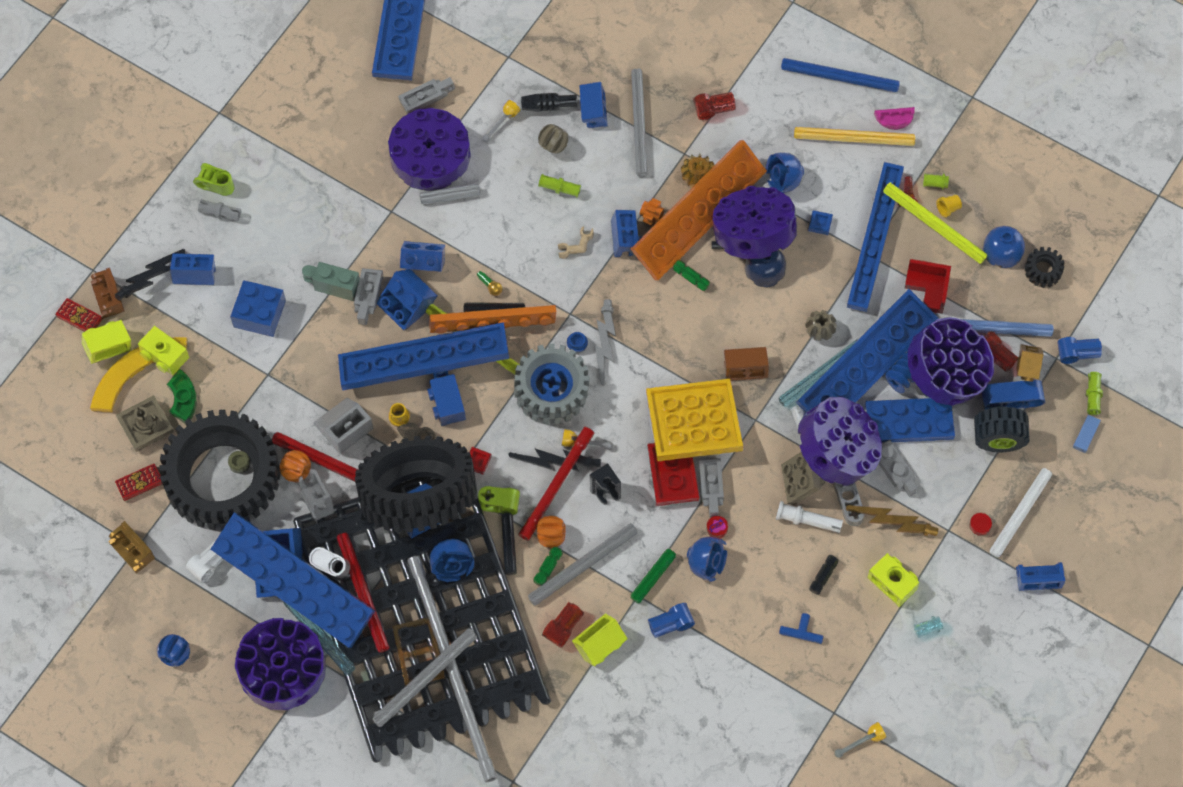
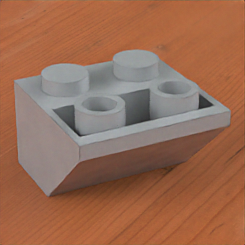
(344, 424)

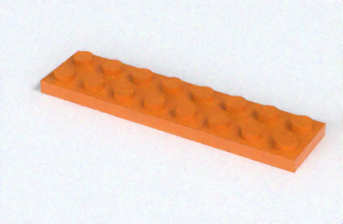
(694, 211)

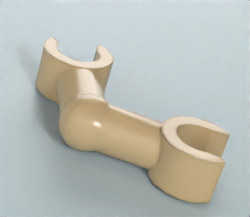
(581, 248)

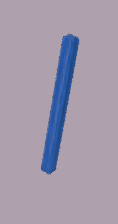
(840, 75)

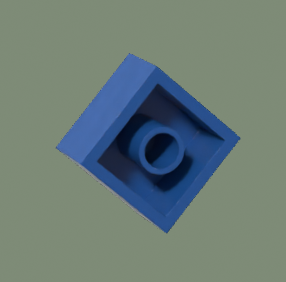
(258, 308)

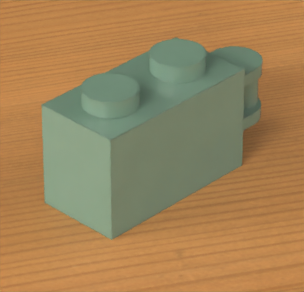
(332, 280)

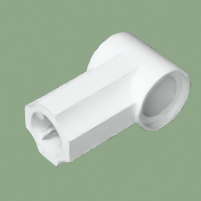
(204, 564)

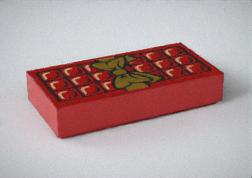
(78, 315)
(139, 482)

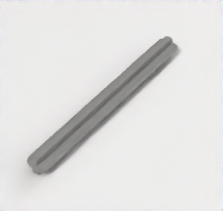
(639, 122)
(582, 564)
(424, 677)

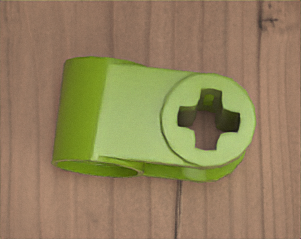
(211, 179)
(501, 499)

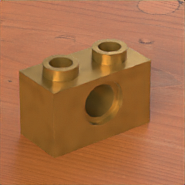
(1029, 362)

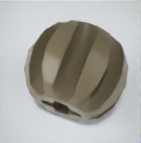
(553, 138)
(821, 325)

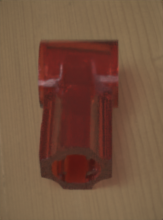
(708, 106)
(1002, 356)
(560, 629)

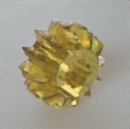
(695, 168)

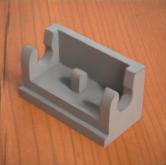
(316, 496)

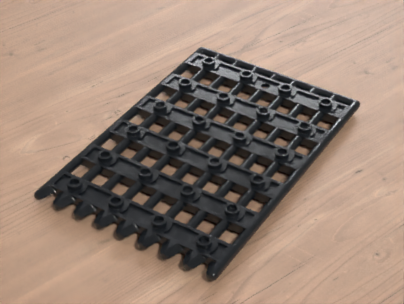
(437, 715)

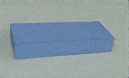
(1086, 434)

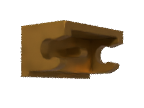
(131, 547)

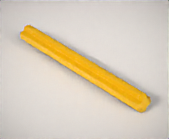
(854, 136)

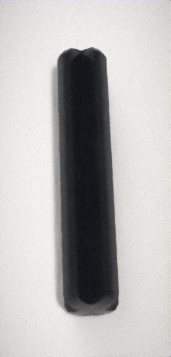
(482, 306)
(508, 544)

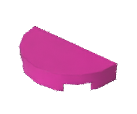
(895, 118)

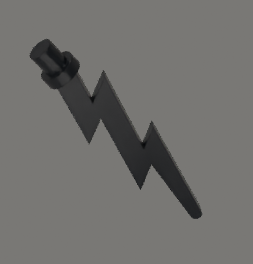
(141, 280)
(545, 457)

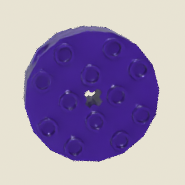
(429, 149)
(755, 222)
(950, 361)
(840, 441)
(277, 685)

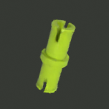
(559, 185)
(1094, 393)

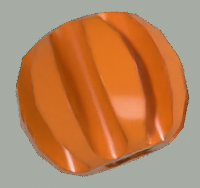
(295, 465)
(551, 531)

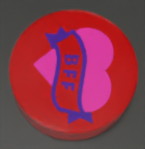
(717, 526)

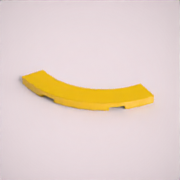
(118, 375)

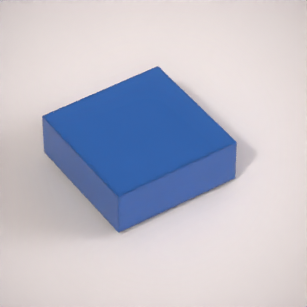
(820, 222)

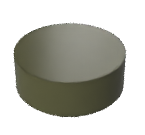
(238, 462)

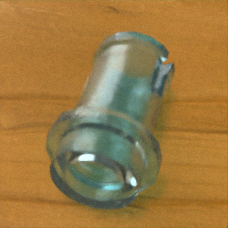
(929, 626)

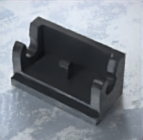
(605, 481)

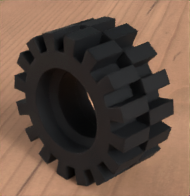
(1044, 256)

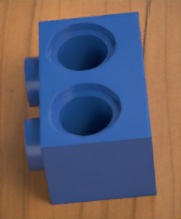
(422, 256)

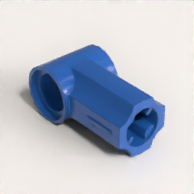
(1073, 350)
(677, 618)

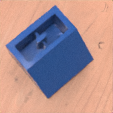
(406, 298)

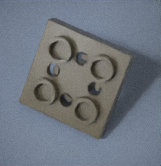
(141, 418)
(799, 479)

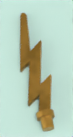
(906, 521)

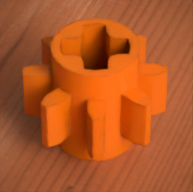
(652, 211)

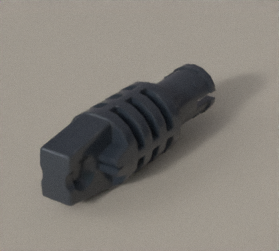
(547, 102)

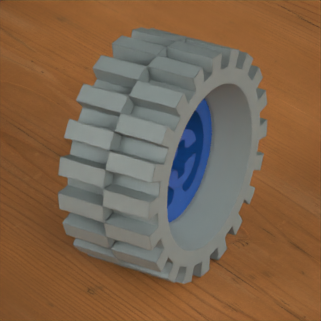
(553, 366)

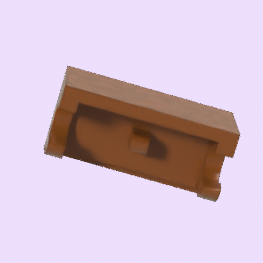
(105, 291)
(746, 363)

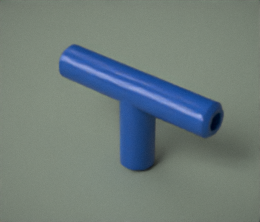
(801, 632)

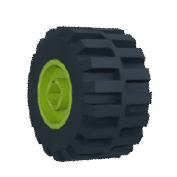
(1001, 429)

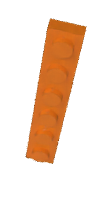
(511, 317)

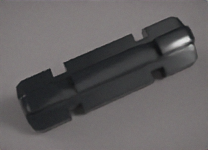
(824, 574)

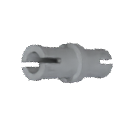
(219, 210)

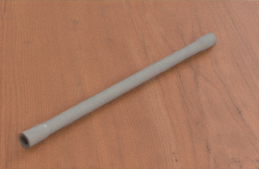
(485, 762)

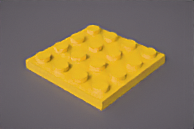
(694, 419)

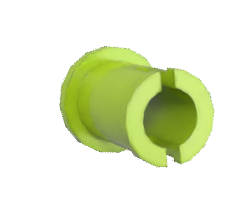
(936, 181)

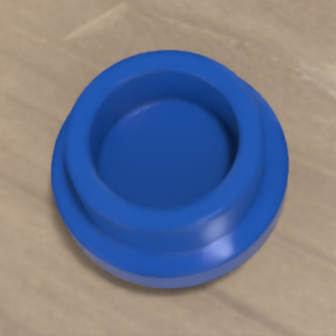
(577, 342)

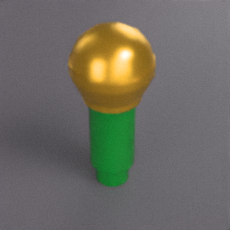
(494, 287)

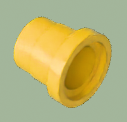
(948, 205)
(399, 420)

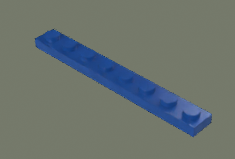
(874, 240)

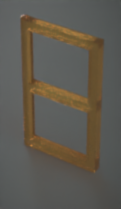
(418, 651)

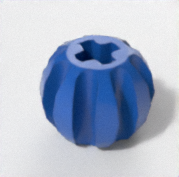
(173, 650)

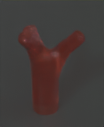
(908, 188)

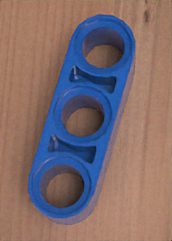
(1014, 394)

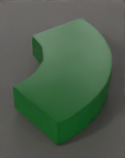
(184, 396)

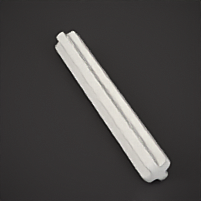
(1020, 512)

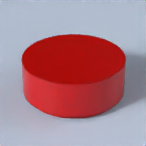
(980, 524)

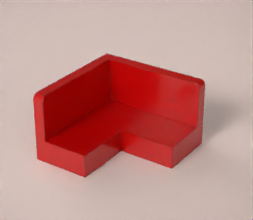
(932, 280)

